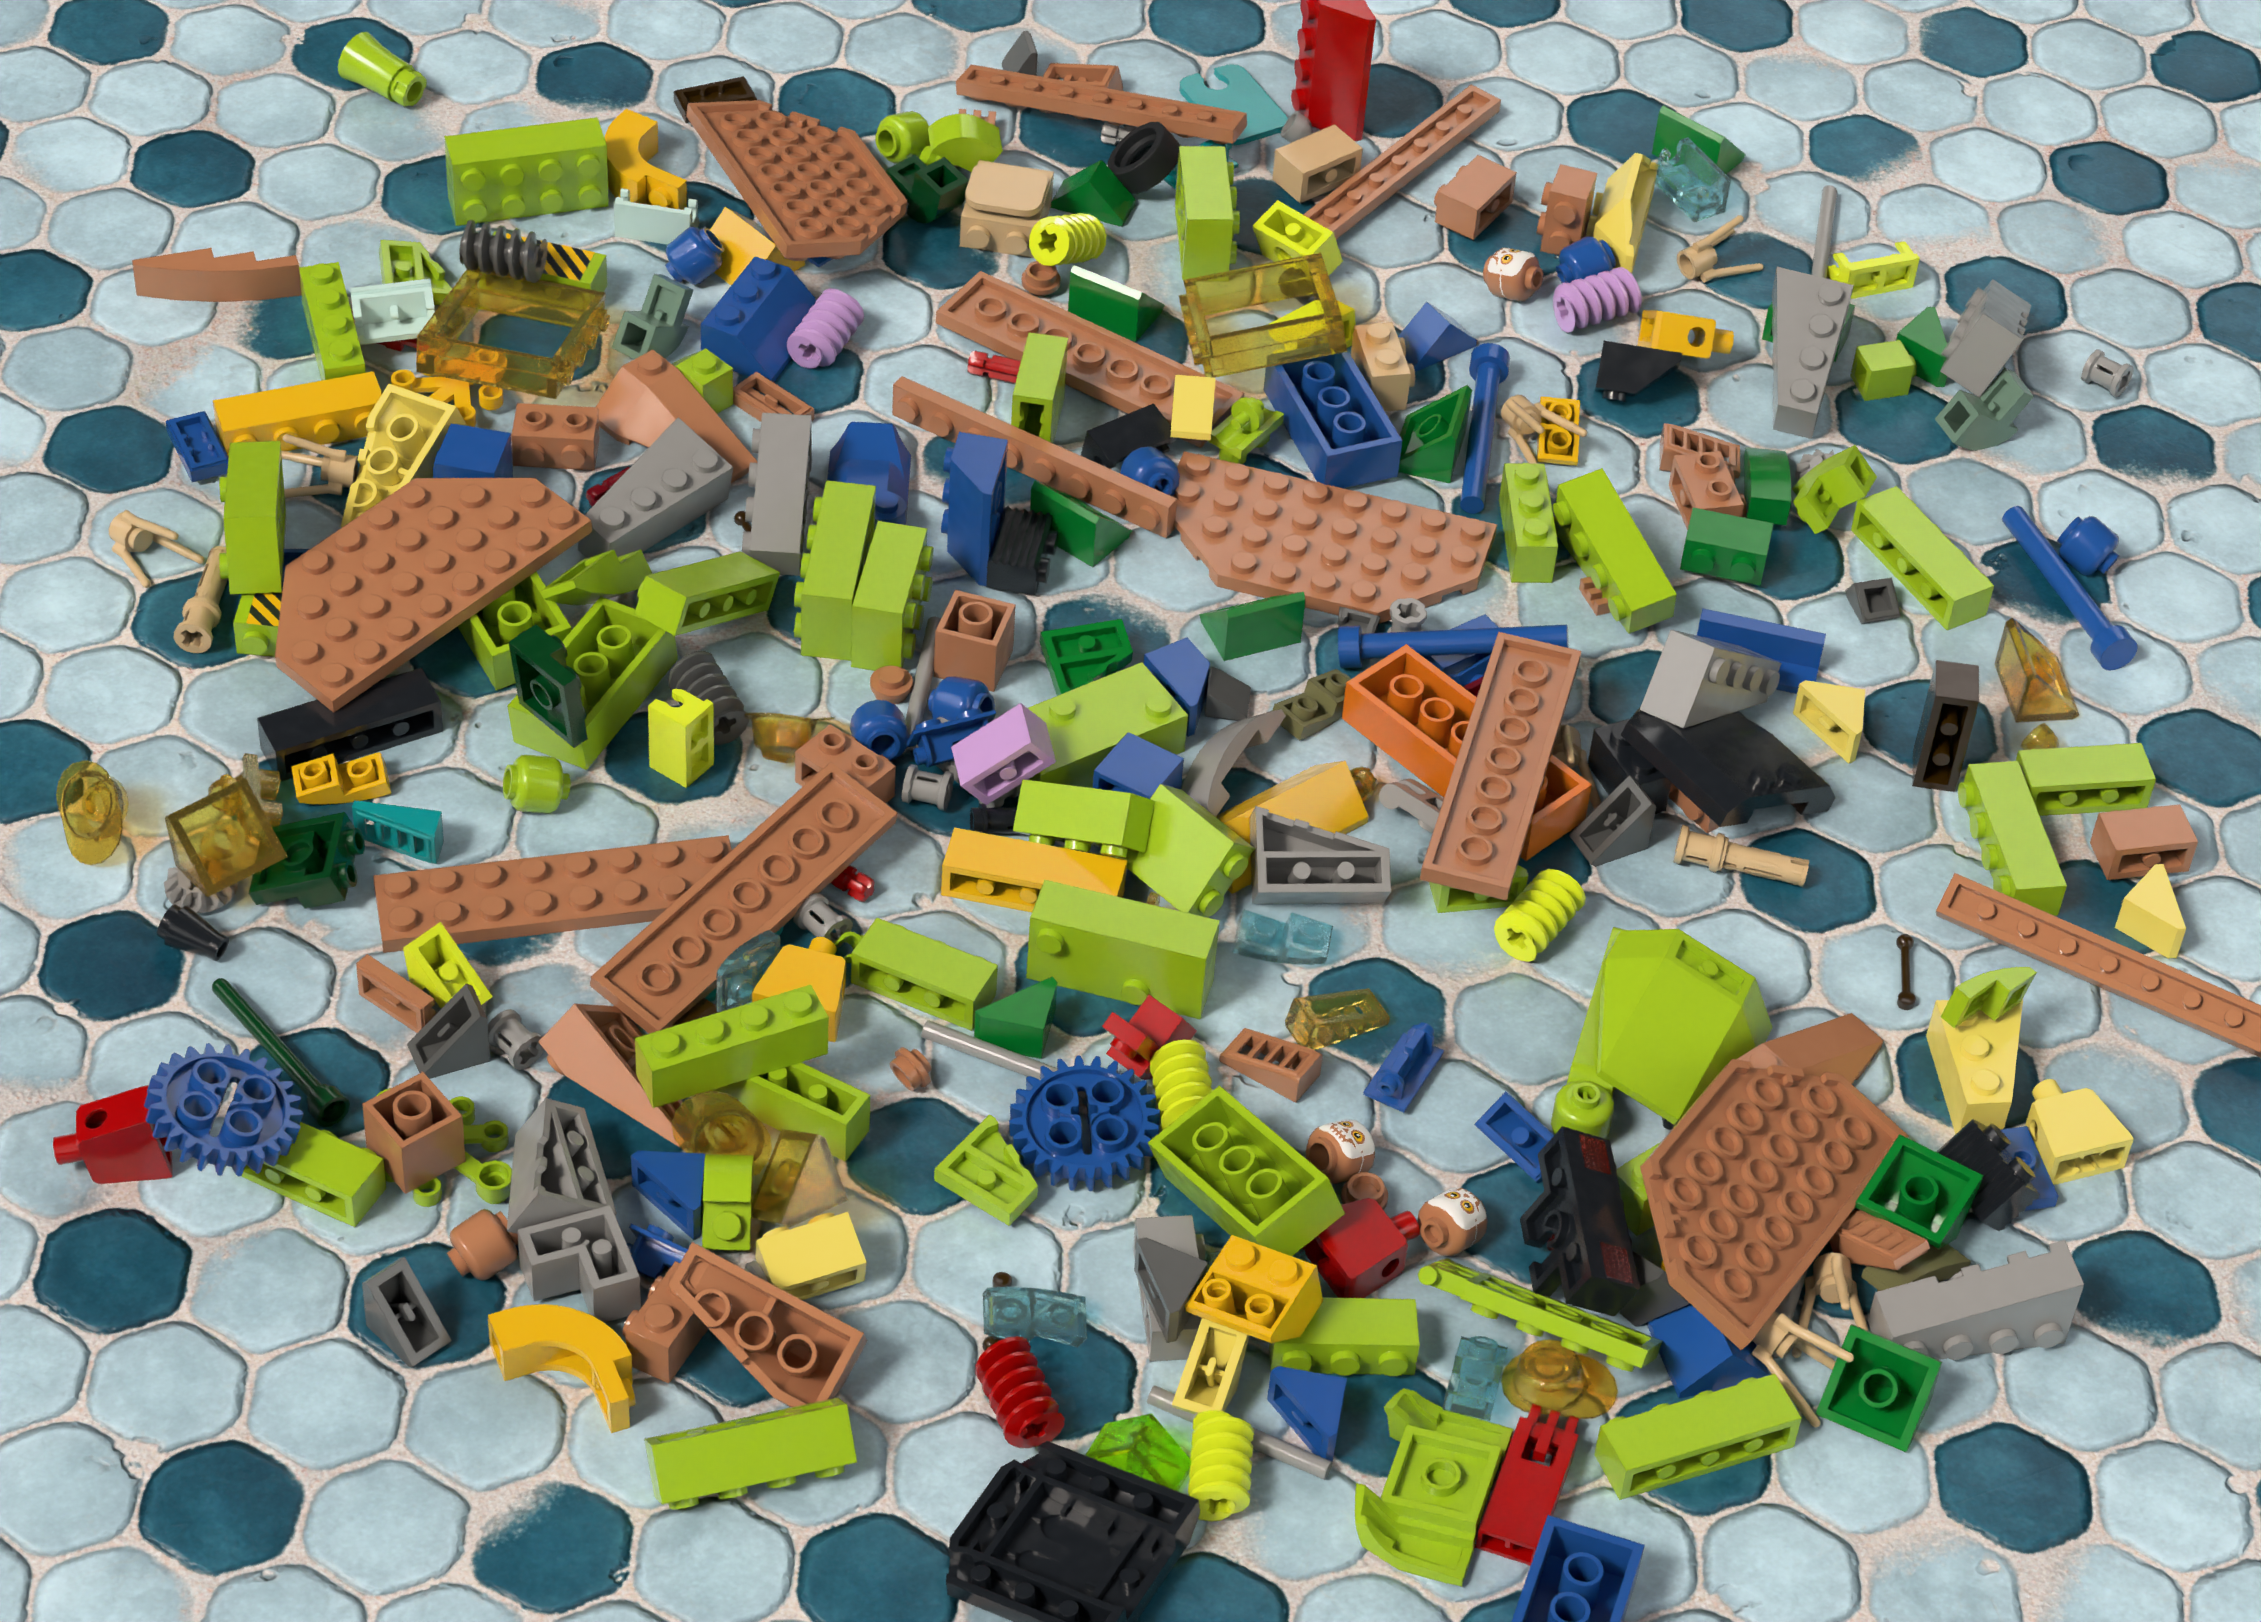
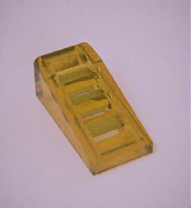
(1310, 1029)

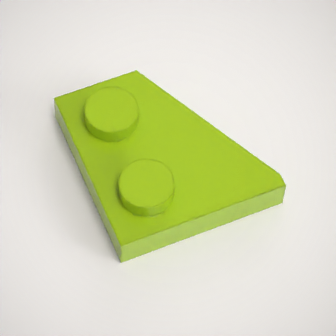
(988, 1173)

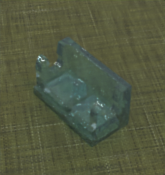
(1693, 181)

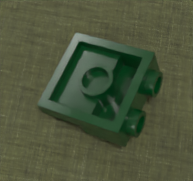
(547, 684)
(317, 863)

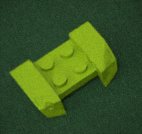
(1433, 1489)

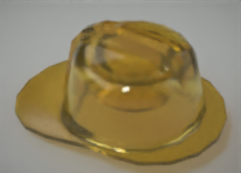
(782, 734)
(91, 811)
(721, 1125)
(1558, 1381)

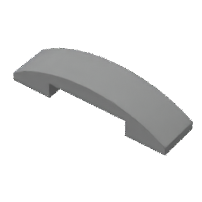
(1221, 753)

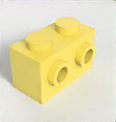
(812, 1256)

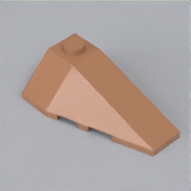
(651, 396)
(1833, 1046)
(598, 1052)
(776, 1336)

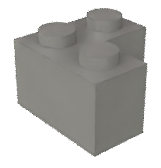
(582, 1254)

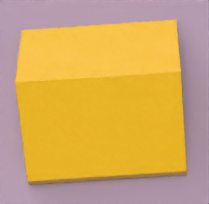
(741, 242)

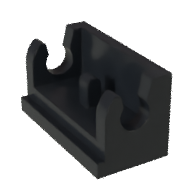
(1118, 438)

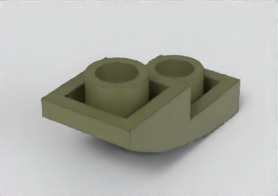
(1316, 707)
(1936, 1262)

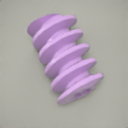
(1596, 299)
(825, 329)

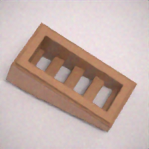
(1095, 75)
(1680, 441)
(1289, 1083)
(1876, 1242)

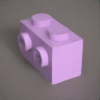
(1003, 754)

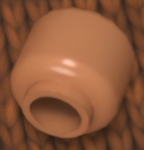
(483, 1245)

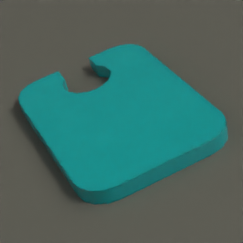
(1240, 95)

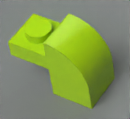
(962, 141)
(1832, 486)
(727, 1201)

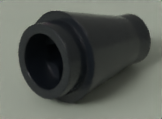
(191, 933)

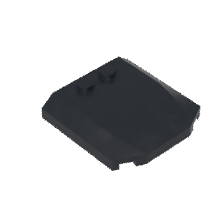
(1728, 766)
(1068, 1540)

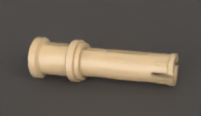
(203, 610)
(1720, 853)

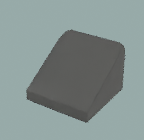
(1022, 56)
(1874, 600)
(1226, 696)

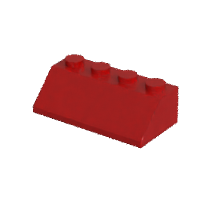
(1334, 64)

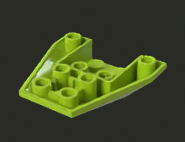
(1673, 1018)

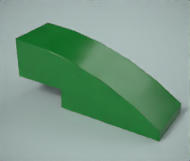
(1767, 485)

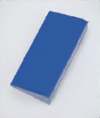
(1515, 1133)

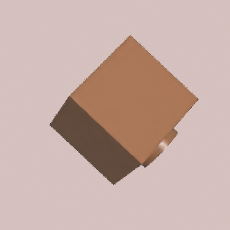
(974, 638)
(414, 1132)

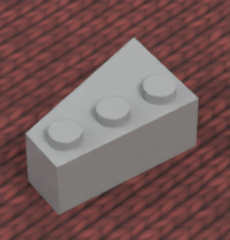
(1313, 865)
(555, 1167)

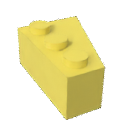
(1976, 1064)

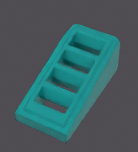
(408, 829)

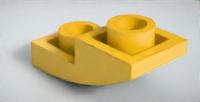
(1556, 443)
(329, 783)

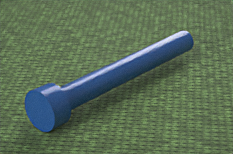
(1488, 368)
(2110, 644)
(1355, 646)

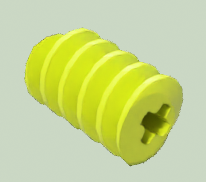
(1067, 239)
(1538, 914)
(1179, 1078)
(1220, 1464)

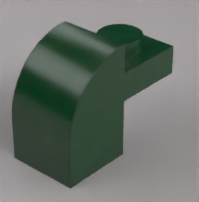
(930, 188)

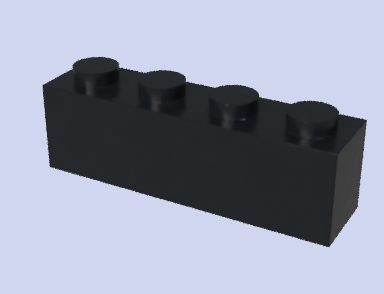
(376, 720)

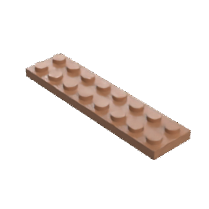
(1097, 359)
(1501, 766)
(542, 892)
(743, 895)

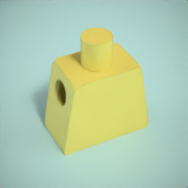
(2076, 1133)

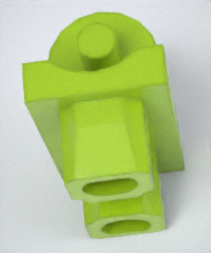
(1245, 429)

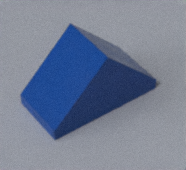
(1434, 337)
(673, 1185)
(1309, 1405)

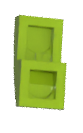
(1990, 992)

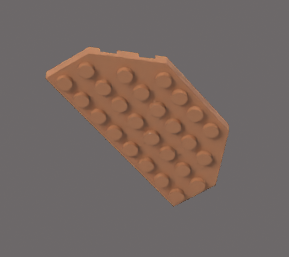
(802, 181)
(1334, 544)
(412, 576)
(1759, 1186)

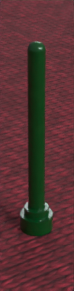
(324, 1102)

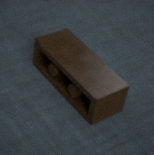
(1945, 726)

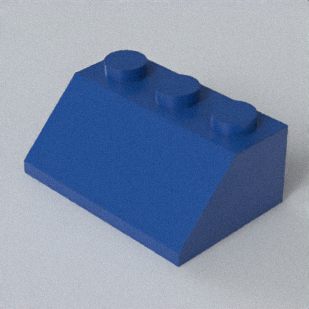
(756, 319)
(974, 500)

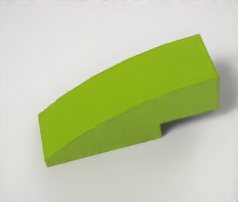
(598, 576)

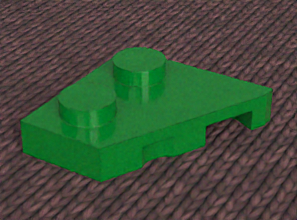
(1085, 653)

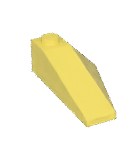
(399, 446)

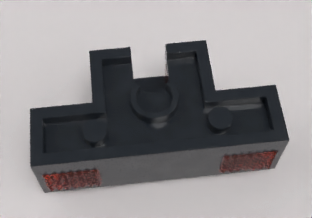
(1582, 1224)

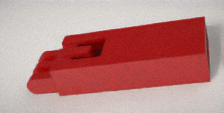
(1527, 1489)

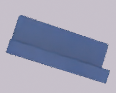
(1794, 647)

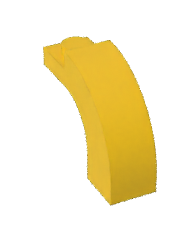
(630, 145)
(570, 1342)

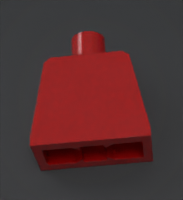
(116, 1141)
(1362, 1248)

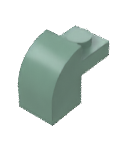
(659, 321)
(1986, 419)

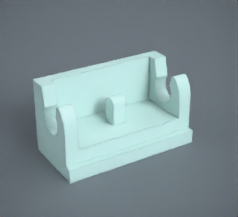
(652, 222)
(391, 310)

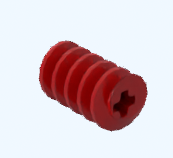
(1019, 1393)

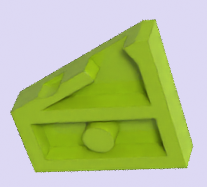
(409, 262)

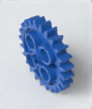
(188, 1097)
(1126, 1119)

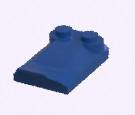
(874, 457)

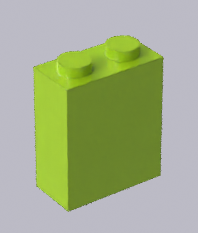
(1040, 386)
(1189, 854)

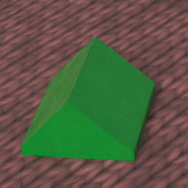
(1674, 127)
(1111, 304)
(1435, 436)
(1080, 527)
(1256, 625)
(1921, 1192)
(1881, 1389)

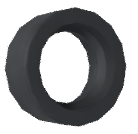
(1144, 157)

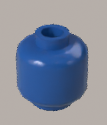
(694, 255)
(1584, 259)
(1152, 469)
(2088, 546)
(959, 695)
(880, 728)

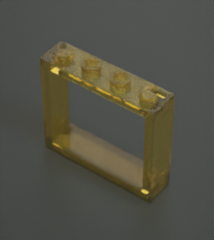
(544, 301)
(1270, 343)

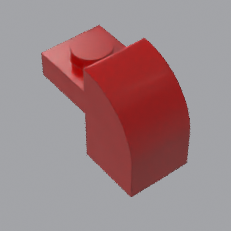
(1145, 1034)

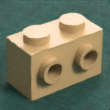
(1316, 163)
(1383, 363)

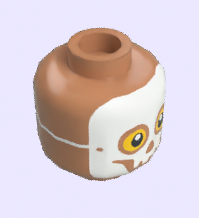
(1513, 274)
(1341, 1149)
(1454, 1219)

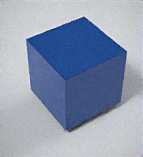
(474, 454)
(1138, 768)

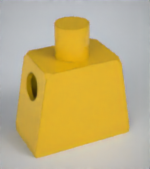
(1671, 330)
(800, 967)

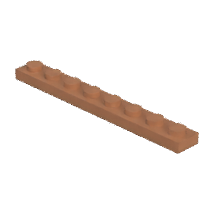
(1101, 103)
(1404, 160)
(1039, 458)
(2103, 963)

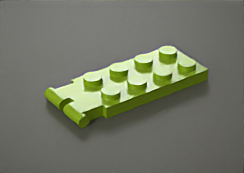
(1541, 1313)

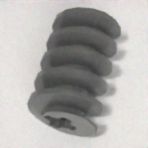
(501, 253)
(705, 680)

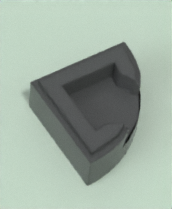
(1350, 617)

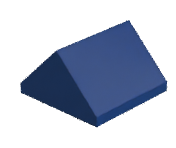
(1700, 1355)

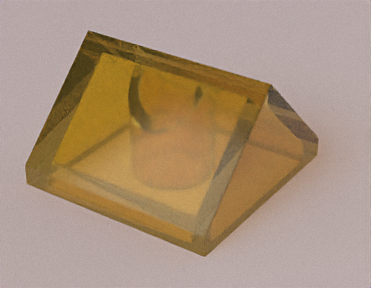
(2032, 677)
(223, 839)
(797, 1181)

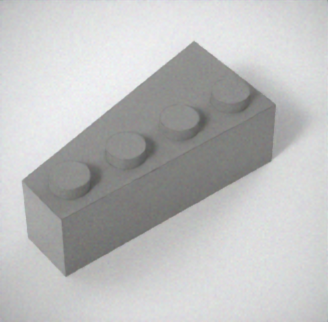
(1806, 335)
(1985, 337)
(780, 491)
(658, 494)
(1707, 680)
(1986, 1310)

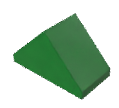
(1095, 193)
(1925, 342)
(1020, 1020)

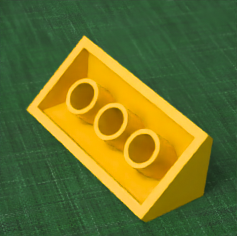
(1319, 795)

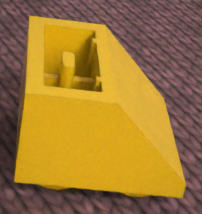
(1258, 1292)

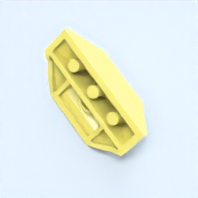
(1624, 209)

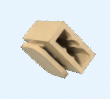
(1004, 207)

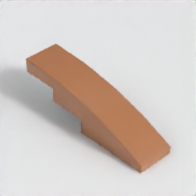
(207, 278)

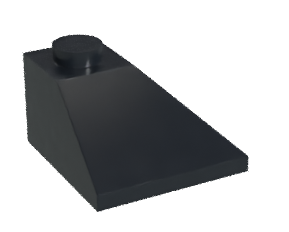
(1632, 369)

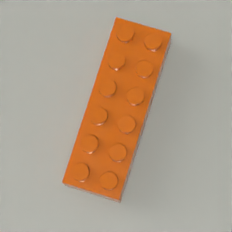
(1421, 723)

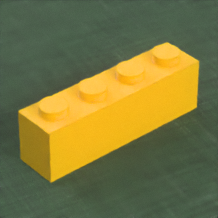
(312, 411)
(1013, 870)

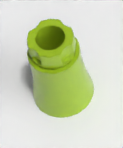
(378, 69)

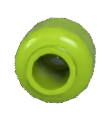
(902, 136)
(535, 784)
(1583, 1108)

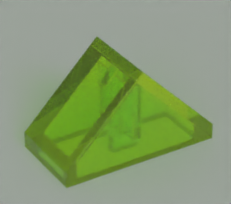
(1143, 1449)

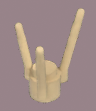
(1701, 256)
(1526, 418)
(336, 467)
(137, 534)
(1569, 751)
(1834, 1284)
(1778, 1338)

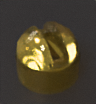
(2040, 738)
(1368, 781)

